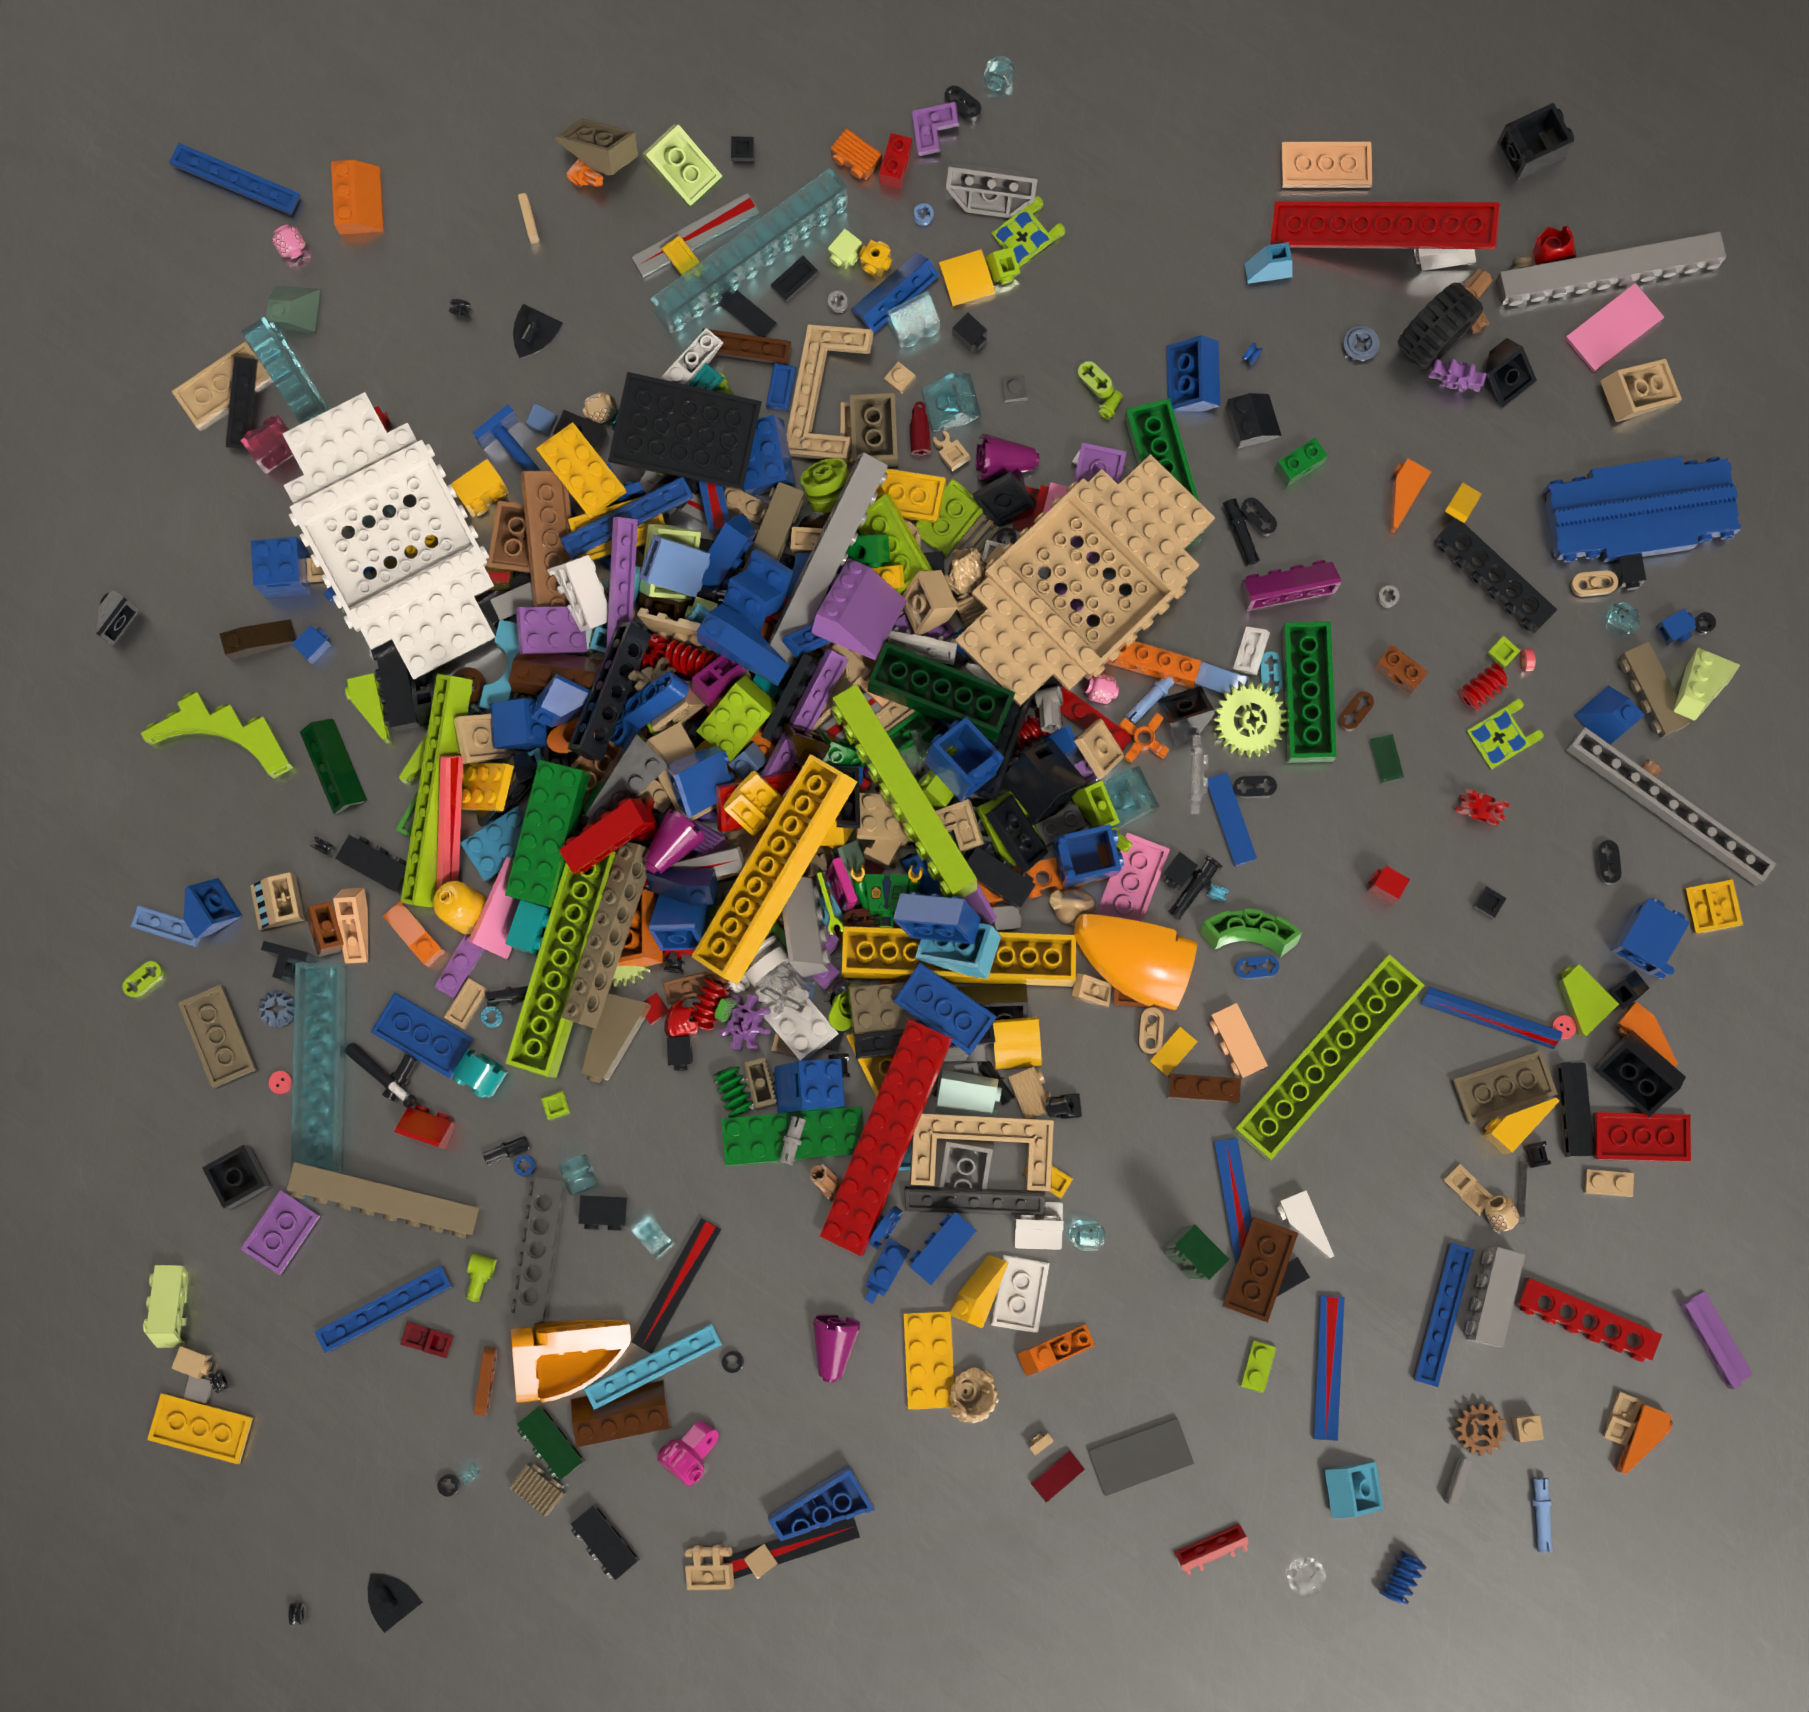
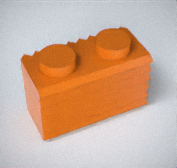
(856, 155)

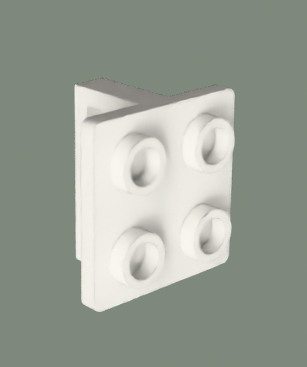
(1040, 1231)

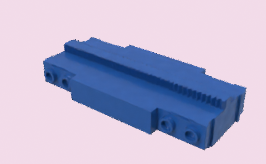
(1642, 509)

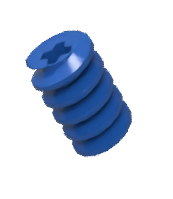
(1403, 1578)

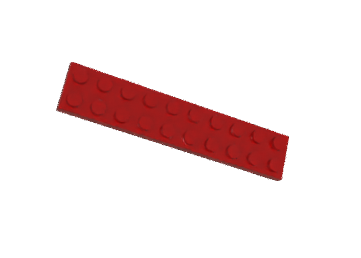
(1386, 224)
(886, 1137)

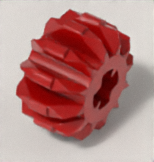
(655, 651)

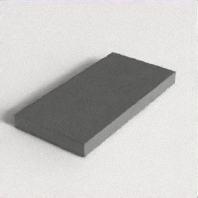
(1141, 1457)

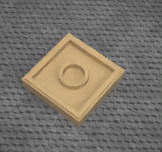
(1099, 748)

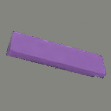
(1716, 1340)

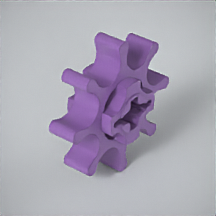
(1457, 375)
(745, 1022)

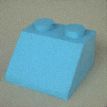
(1354, 1490)

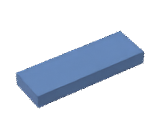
(163, 925)

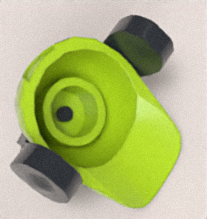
(840, 1014)

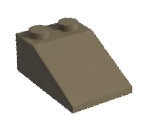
(599, 145)

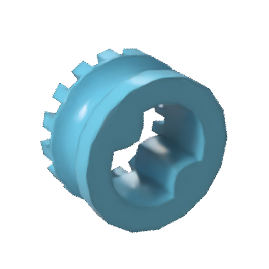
(1217, 893)
(484, 1018)

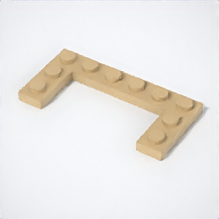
(817, 342)
(1031, 1131)

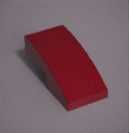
(426, 1339)
(1058, 1476)

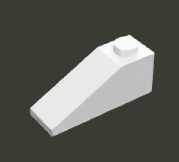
(1302, 1217)

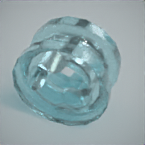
(469, 1474)

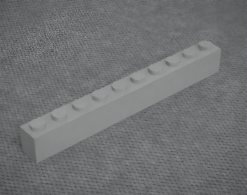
(1611, 268)
(829, 551)
(1671, 807)

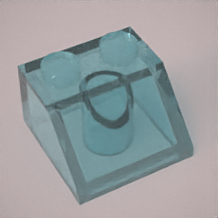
(913, 320)
(951, 401)
(1130, 795)

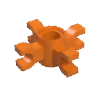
(1156, 747)

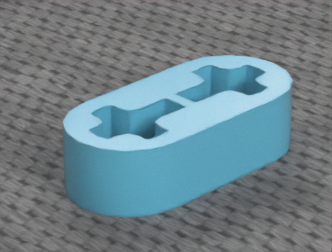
(1276, 672)

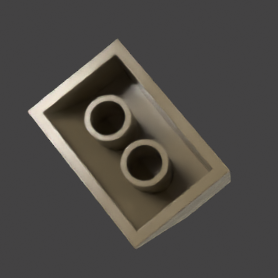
(874, 427)

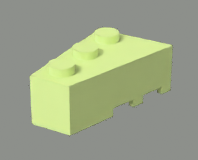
(1702, 682)
(166, 1306)

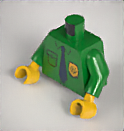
(882, 891)

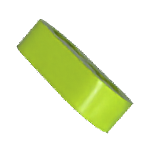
(1099, 376)
(139, 975)

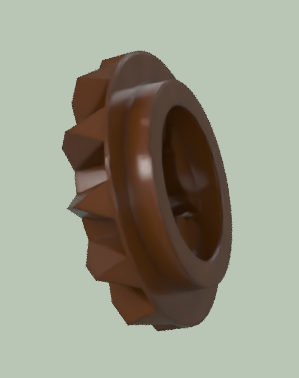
(478, 682)

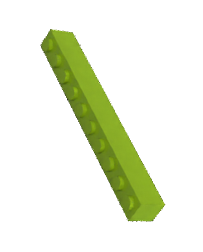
(449, 701)

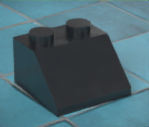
(1252, 419)

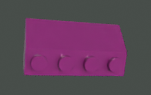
(1290, 585)

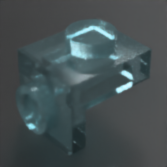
(652, 1236)

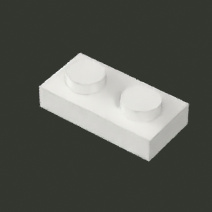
(1251, 650)

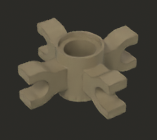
(648, 675)

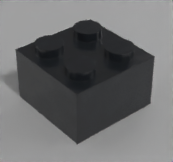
(236, 1177)

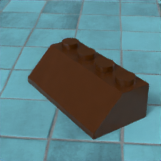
(534, 671)
(630, 1415)

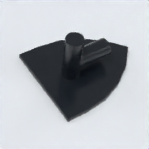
(533, 331)
(390, 1600)

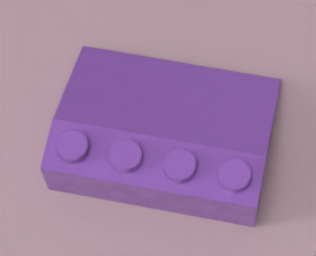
(859, 610)

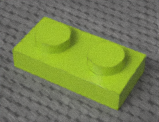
(1258, 1366)

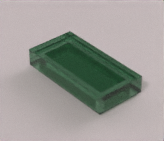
(1386, 758)

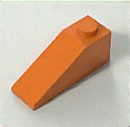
(1405, 489)
(414, 934)
(1649, 1430)

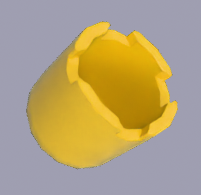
(459, 905)

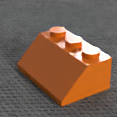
(357, 197)
(640, 947)

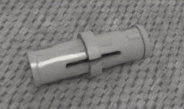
(792, 1140)

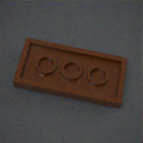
(1260, 1269)

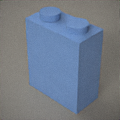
(675, 566)

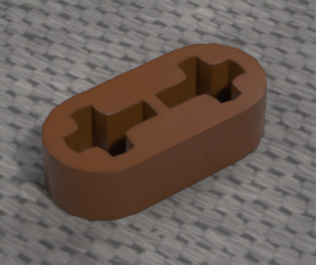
(1352, 708)
(860, 914)

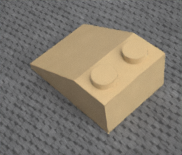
(1640, 389)

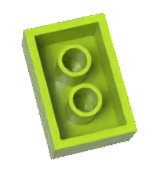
(738, 717)

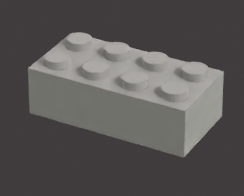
(1495, 1296)

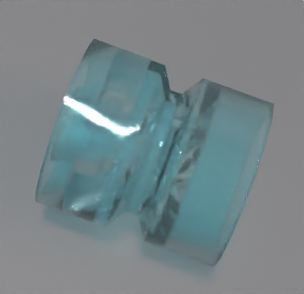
(577, 1174)

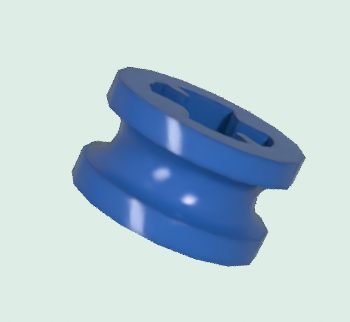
(1252, 353)
(529, 1160)

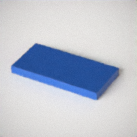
(944, 1008)
(422, 1035)

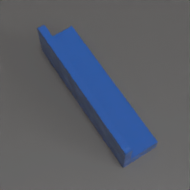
(896, 289)

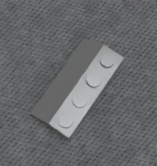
(805, 929)

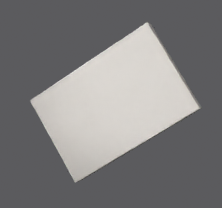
(1021, 1295)

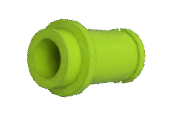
(1110, 404)

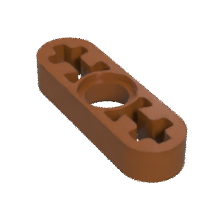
(485, 1381)

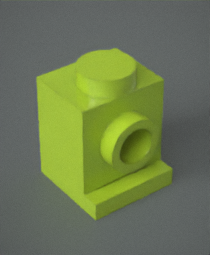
(1005, 260)

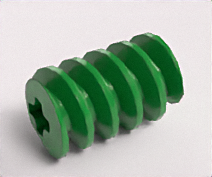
(733, 1091)

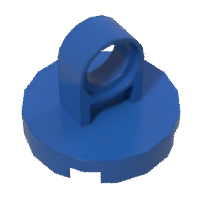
(885, 1226)

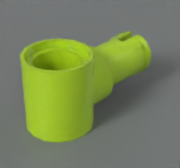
(480, 1269)

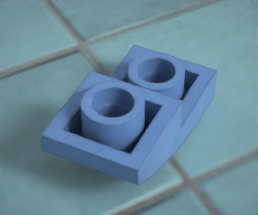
(1219, 678)

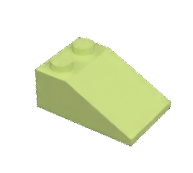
(682, 164)

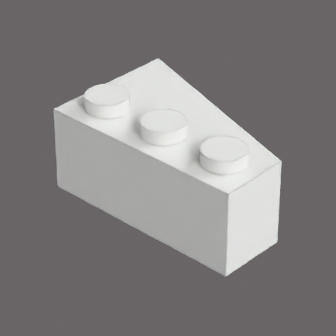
(583, 591)

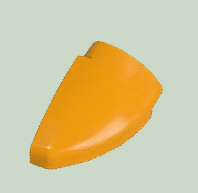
(1138, 957)
(564, 1356)

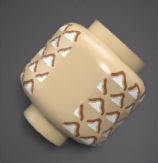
(600, 407)
(1502, 1213)

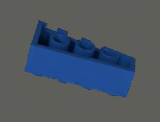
(825, 1503)

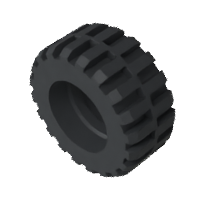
(1440, 325)

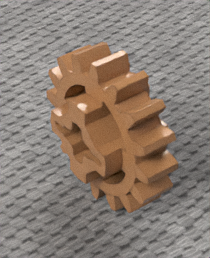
(1472, 1437)

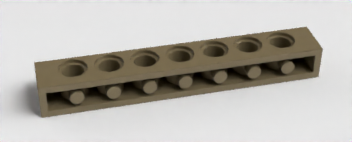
(607, 936)

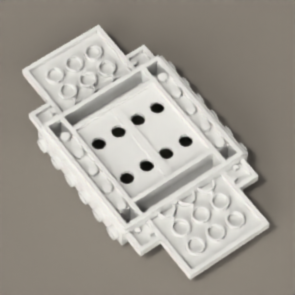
(355, 472)

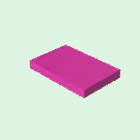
(841, 885)

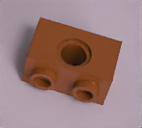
(1401, 669)
(324, 929)

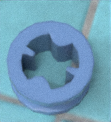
(919, 208)

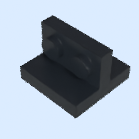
(1005, 498)
(286, 960)

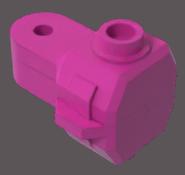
(686, 1456)

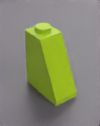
(1585, 999)

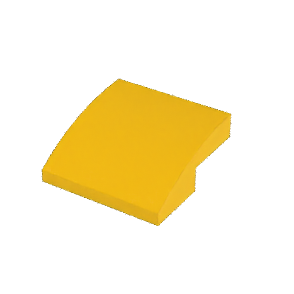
(966, 277)
(753, 803)
(1714, 906)
(1017, 1043)

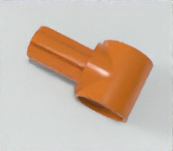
(582, 175)

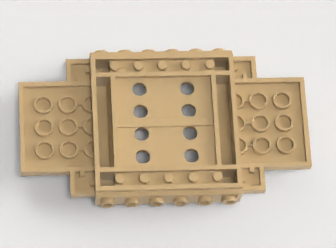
(1134, 530)

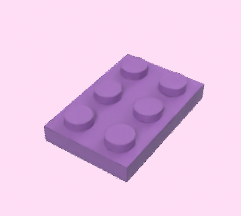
(548, 631)
(280, 1232)

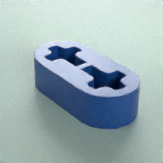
(1256, 961)

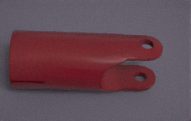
(919, 431)

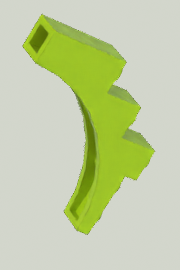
(225, 722)

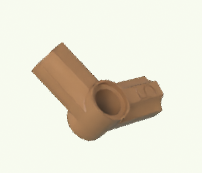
(1476, 286)
(826, 1181)

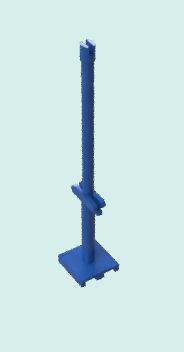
(497, 428)

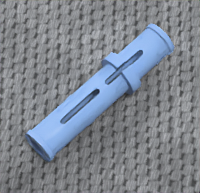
(1159, 689)
(1543, 1519)

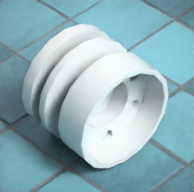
(766, 960)

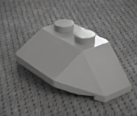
(990, 189)

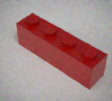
(606, 835)

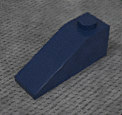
(685, 885)

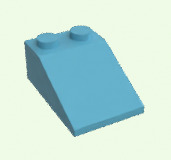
(961, 957)

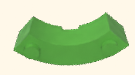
(1251, 926)

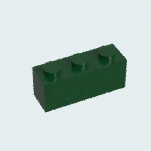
(550, 1443)

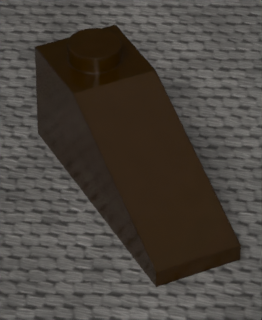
(257, 638)

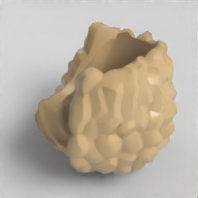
(965, 571)
(979, 1395)

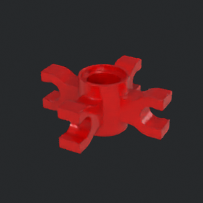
(1482, 807)

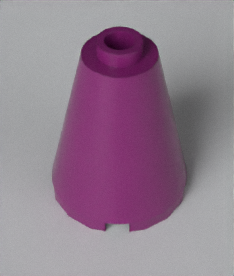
(999, 456)
(672, 842)
(834, 1344)

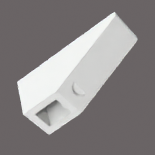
(693, 358)

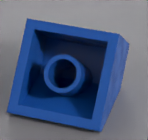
(514, 726)

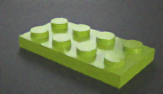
(903, 548)

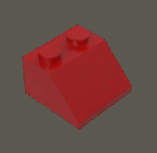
(426, 1127)

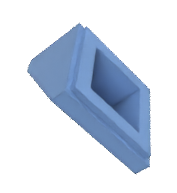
(541, 419)

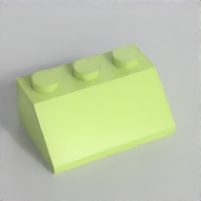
(678, 534)

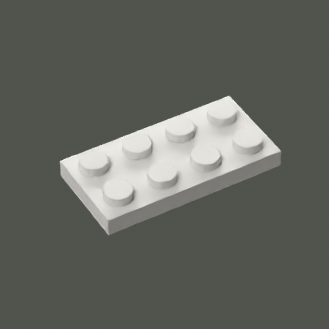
(801, 1031)

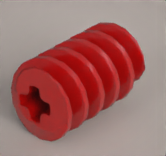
(687, 658)
(1483, 686)
(1030, 731)
(708, 1003)

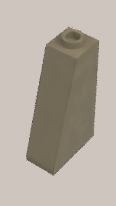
(613, 1035)

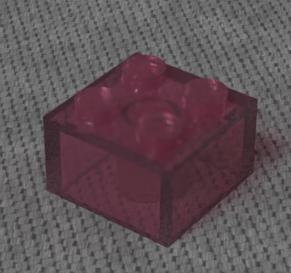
(268, 444)

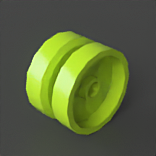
(824, 483)

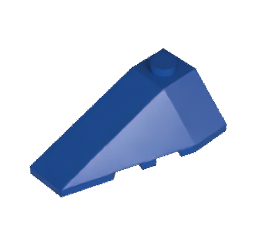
(740, 642)

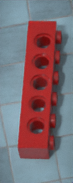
(1646, 1339)

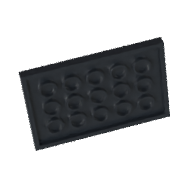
(684, 431)

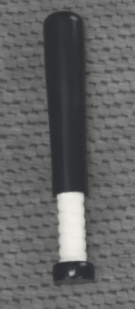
(369, 1065)

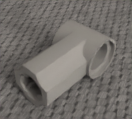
(1049, 703)
(956, 1055)

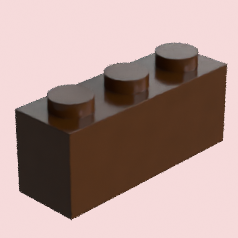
(1204, 1088)

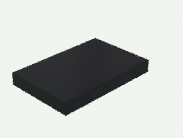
(1017, 833)

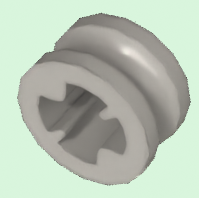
(840, 294)
(1381, 598)

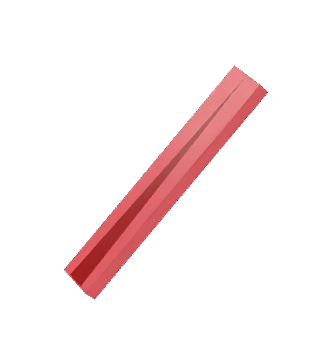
(449, 819)

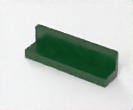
(332, 765)

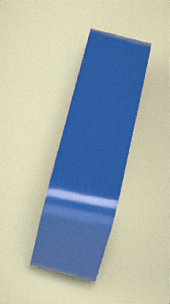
(649, 704)

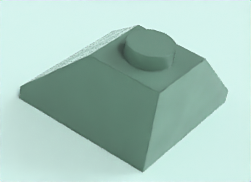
(294, 308)
(851, 855)

